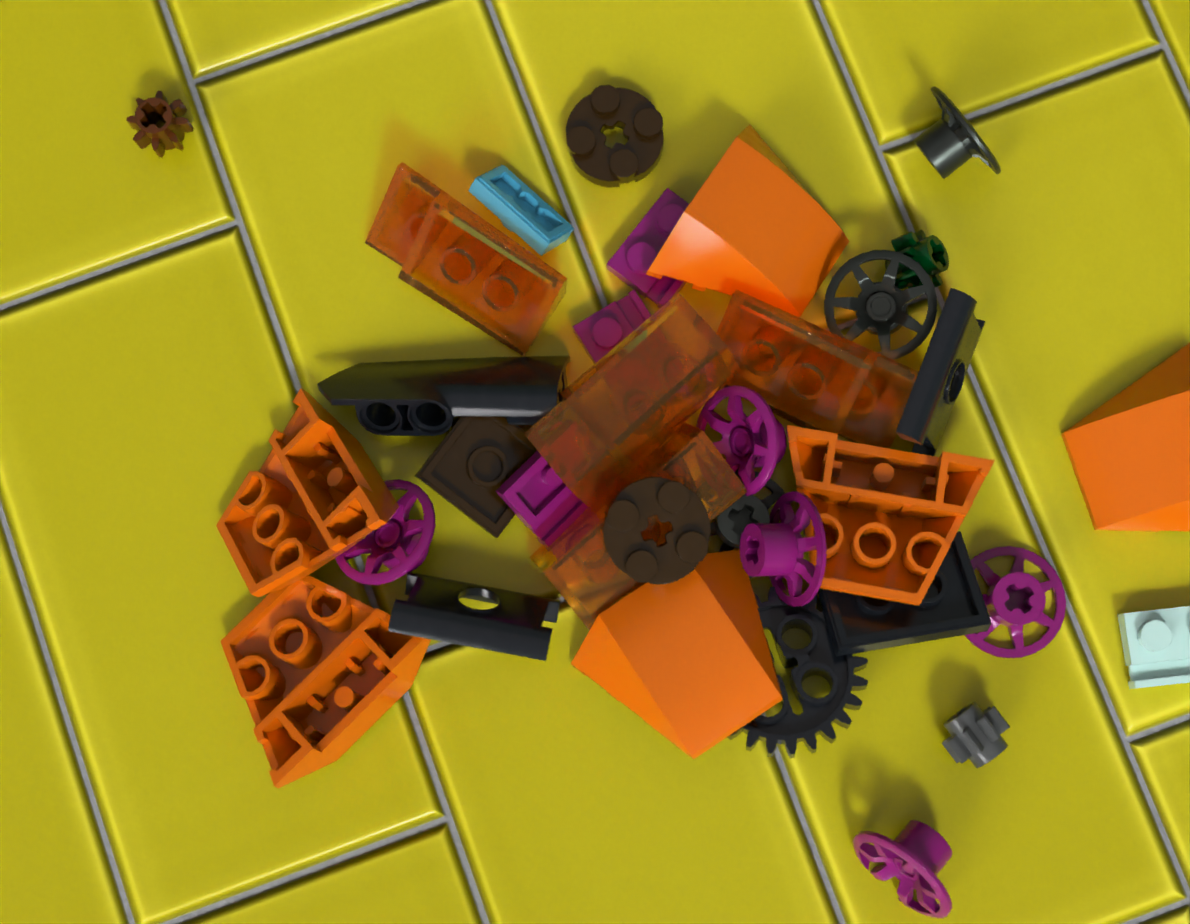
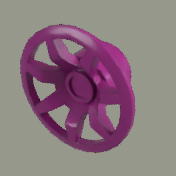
(746, 440)
(397, 544)
(779, 549)
(1018, 601)
(915, 860)

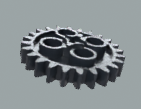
(814, 659)

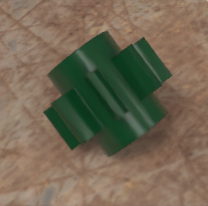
(924, 250)

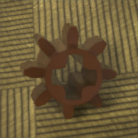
(150, 113)

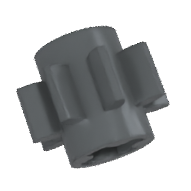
(975, 735)

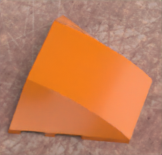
(753, 232)
(1136, 453)
(304, 502)
(883, 511)
(686, 654)
(317, 673)

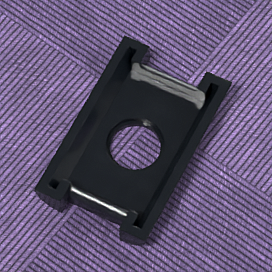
(941, 374)
(508, 628)

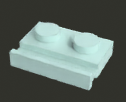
(1156, 646)

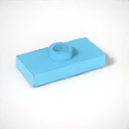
(521, 209)

